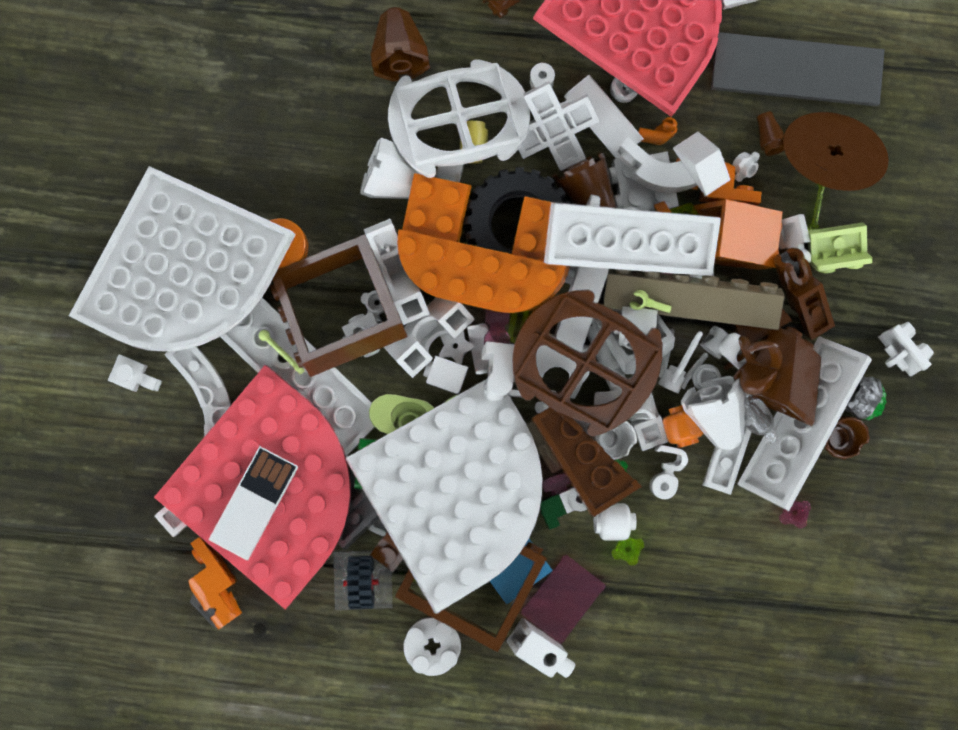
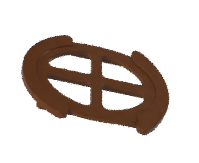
(634, 389)

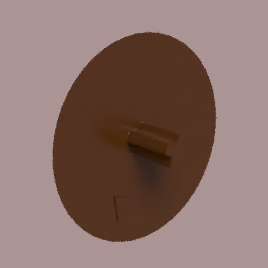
(809, 151)

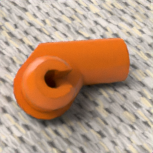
(661, 134)

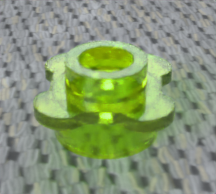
(631, 556)

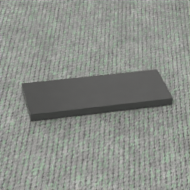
(798, 69)

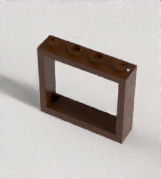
(351, 346)
(467, 627)

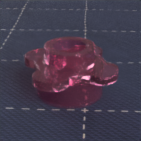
(802, 514)

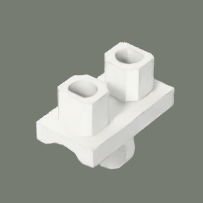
(904, 351)

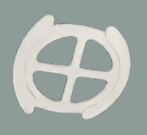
(425, 158)

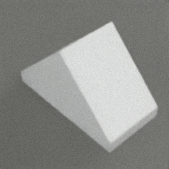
(703, 162)

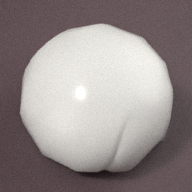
(617, 441)

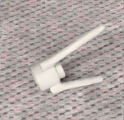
(674, 377)

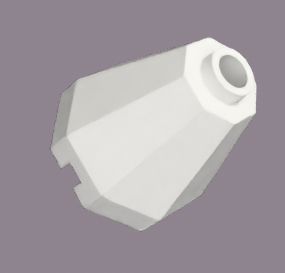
(387, 173)
(718, 411)

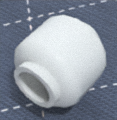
(615, 523)

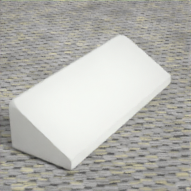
(613, 125)

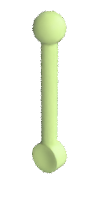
(264, 335)

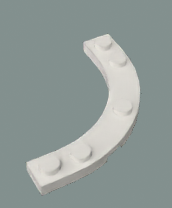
(212, 399)

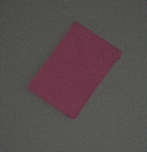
(563, 599)

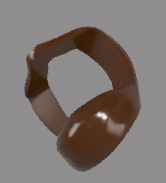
(757, 377)

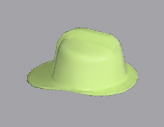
(395, 411)

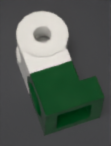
(559, 505)

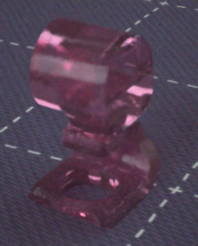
(497, 324)

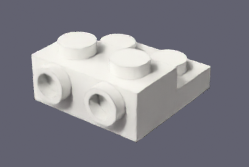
(635, 195)

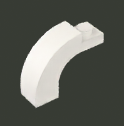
(655, 174)
(403, 291)

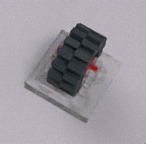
(361, 581)

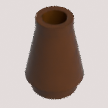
(770, 134)

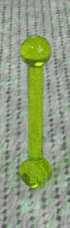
(814, 225)

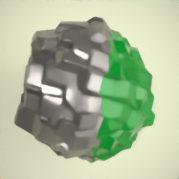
(868, 399)

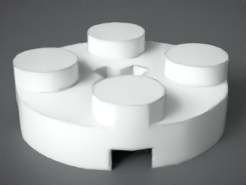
(422, 659)

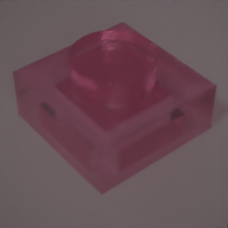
(556, 484)

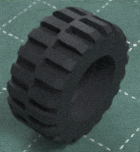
(498, 190)

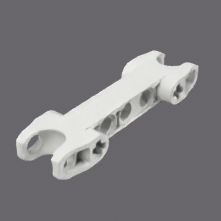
(575, 329)

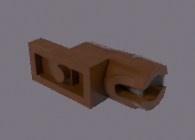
(804, 292)

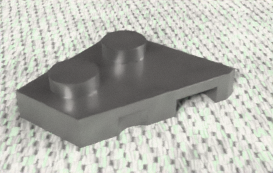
(360, 516)

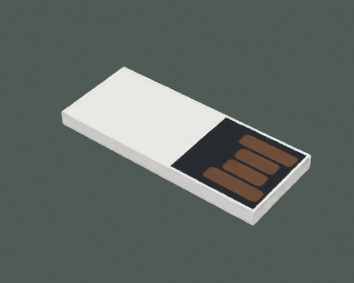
(253, 503)

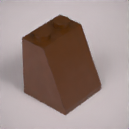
(798, 377)

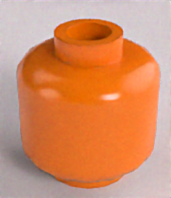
(680, 428)

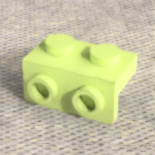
(839, 247)

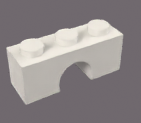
(444, 318)

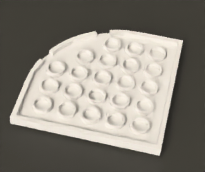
(180, 267)
(455, 492)

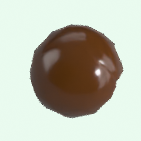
(847, 438)

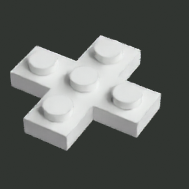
(556, 125)

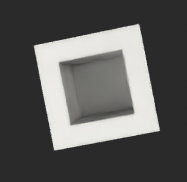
(445, 374)

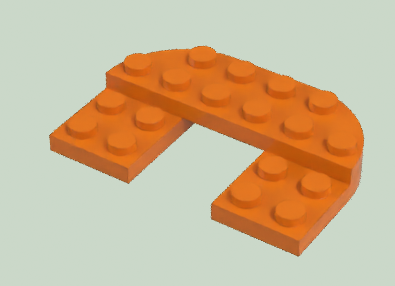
(471, 273)

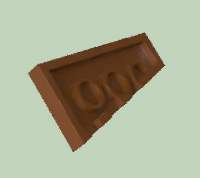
(588, 467)

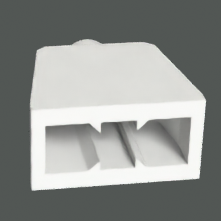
(539, 650)

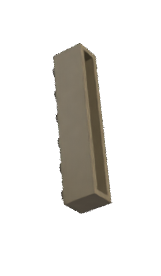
(699, 298)

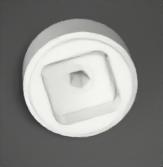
(621, 91)

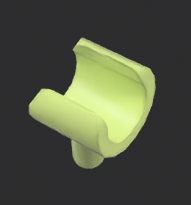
(648, 303)

